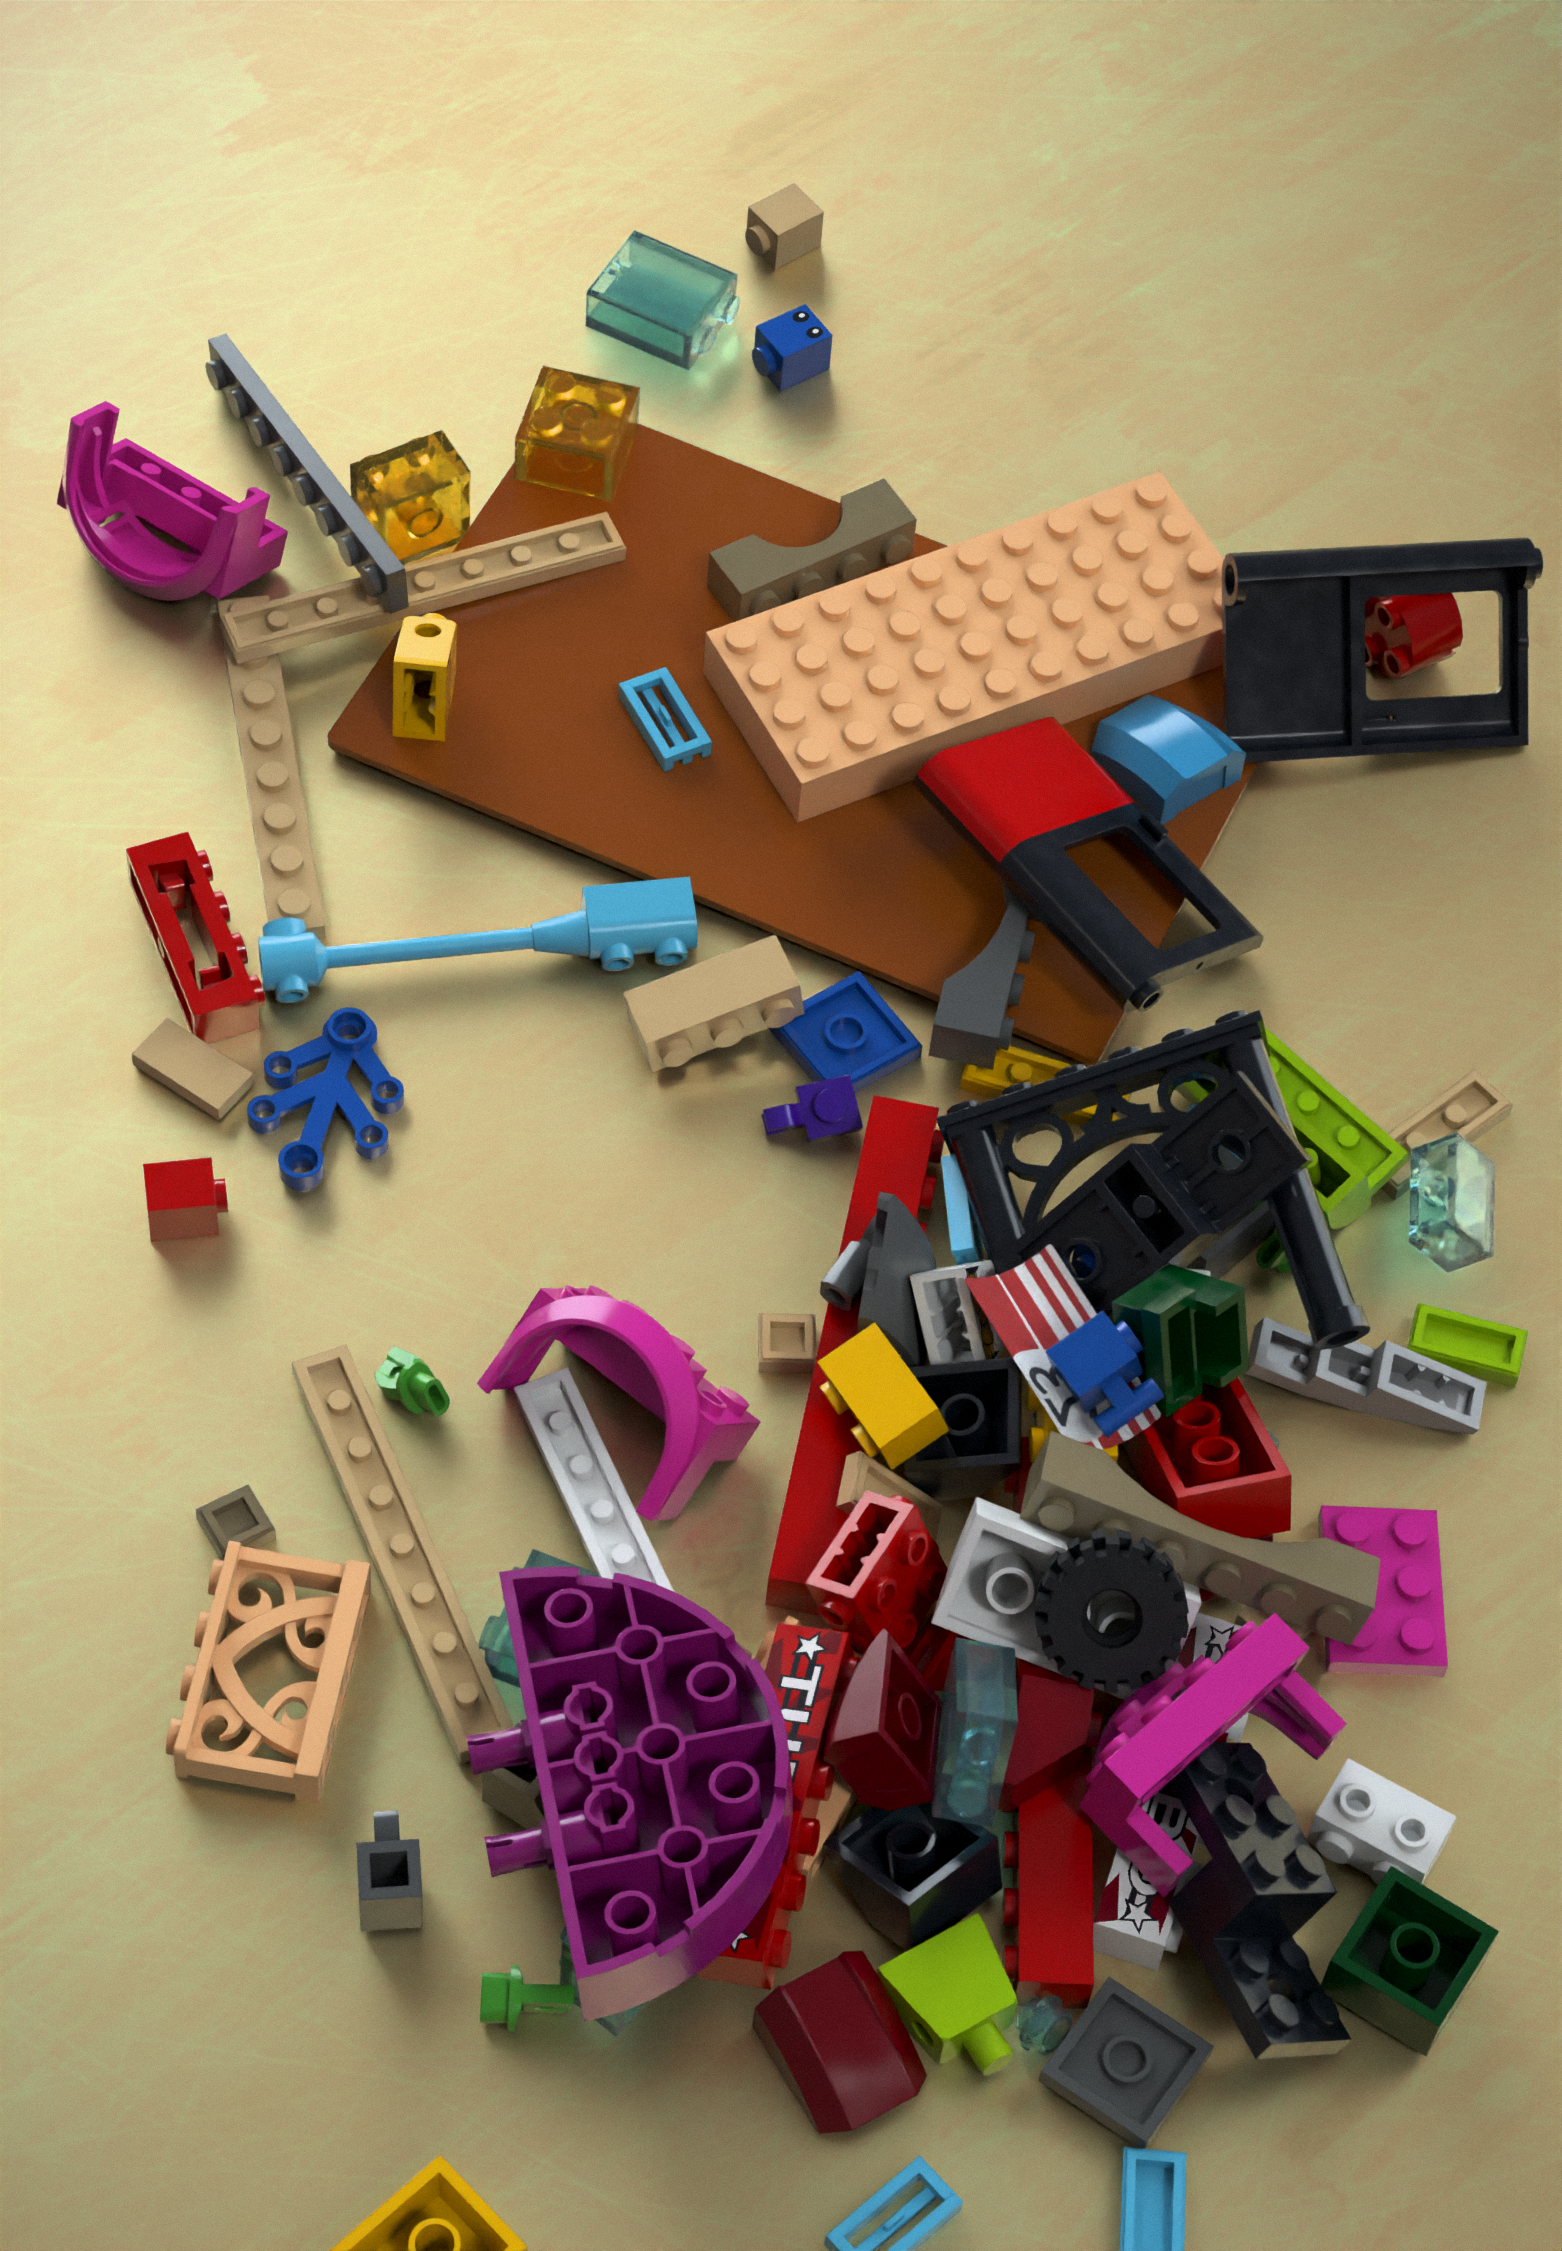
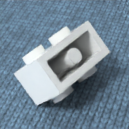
(1379, 1825)

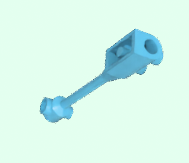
(611, 926)

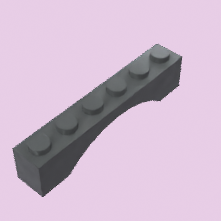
(975, 1000)

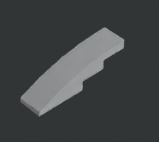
(1372, 1381)

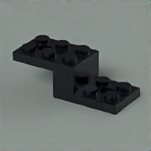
(1171, 1195)
(1253, 1902)

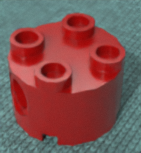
(1411, 632)

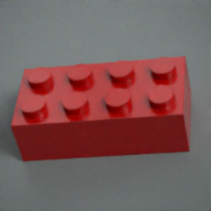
(1216, 1464)

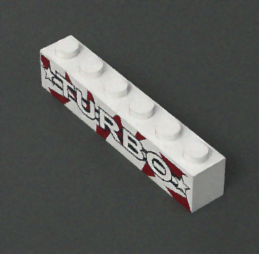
(1132, 1915)

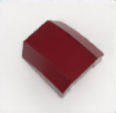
(886, 1729)
(840, 2044)

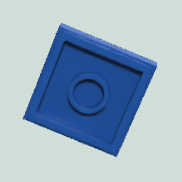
(848, 1033)

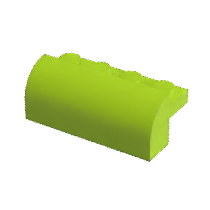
(1346, 1146)

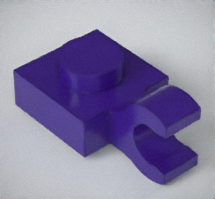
(823, 1109)

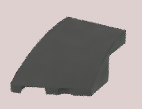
(887, 1295)

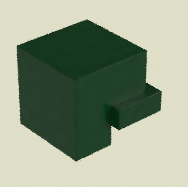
(1188, 1332)

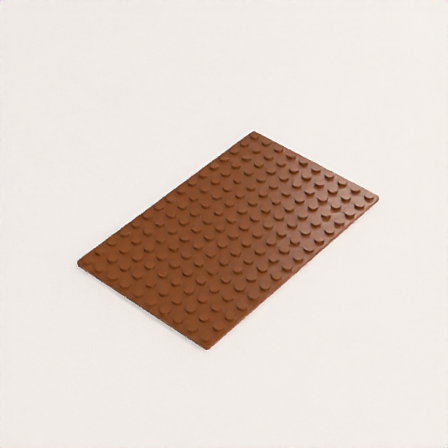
(557, 754)

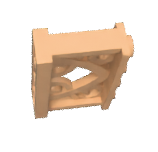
(303, 1739)

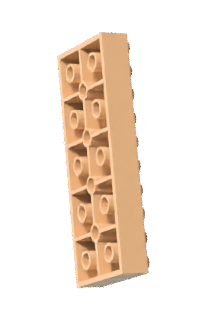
(971, 642)

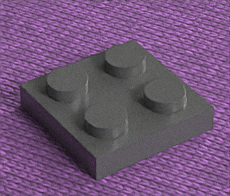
(1126, 2063)

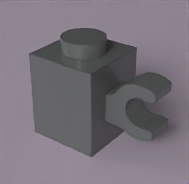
(389, 1878)

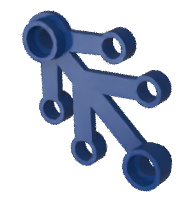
(327, 1092)

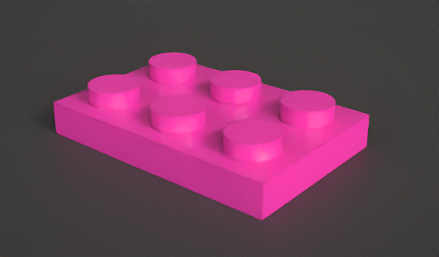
(1408, 1621)

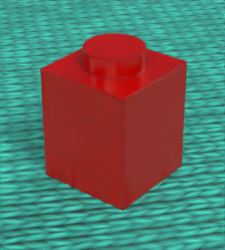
(183, 1199)

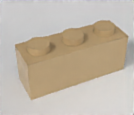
(714, 1003)

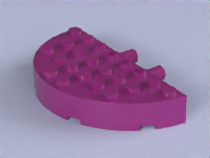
(652, 1776)

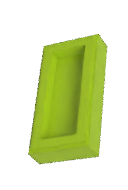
(1468, 1343)

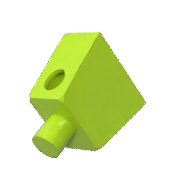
(955, 1995)

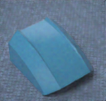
(1166, 755)

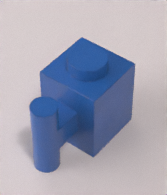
(1098, 1365)

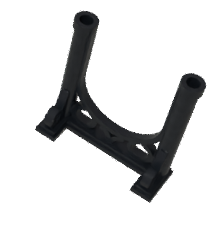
(987, 1135)

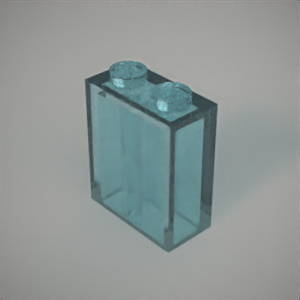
(662, 300)
(975, 1731)

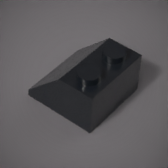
(984, 1423)
(915, 1870)

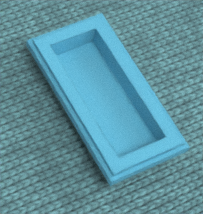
(1153, 2200)

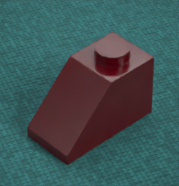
(1049, 1737)

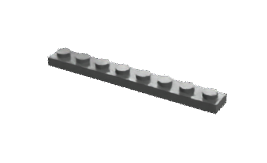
(310, 476)

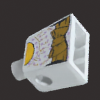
(952, 1315)

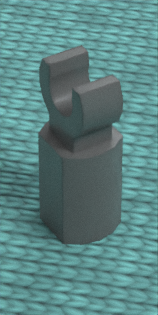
(846, 1278)

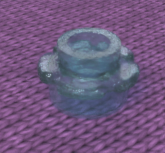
(1043, 2024)

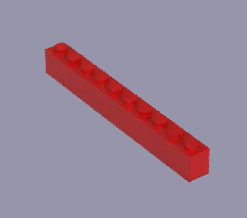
(895, 1161)
(1050, 1867)

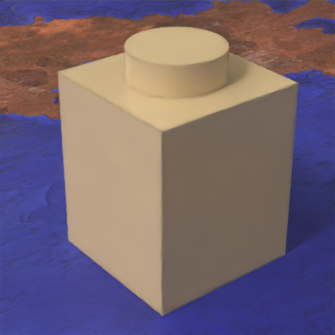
(784, 226)

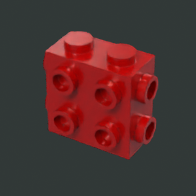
(878, 1572)

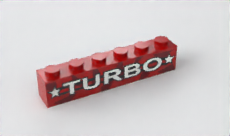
(808, 1676)

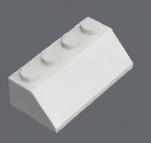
(995, 1581)

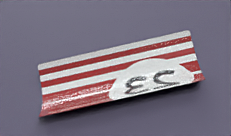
(1031, 1313)

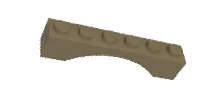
(1304, 1583)

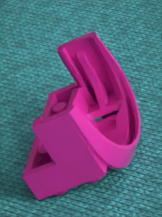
(104, 478)
(646, 1363)
(1180, 1717)

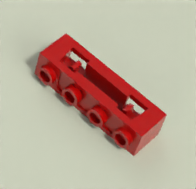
(228, 996)

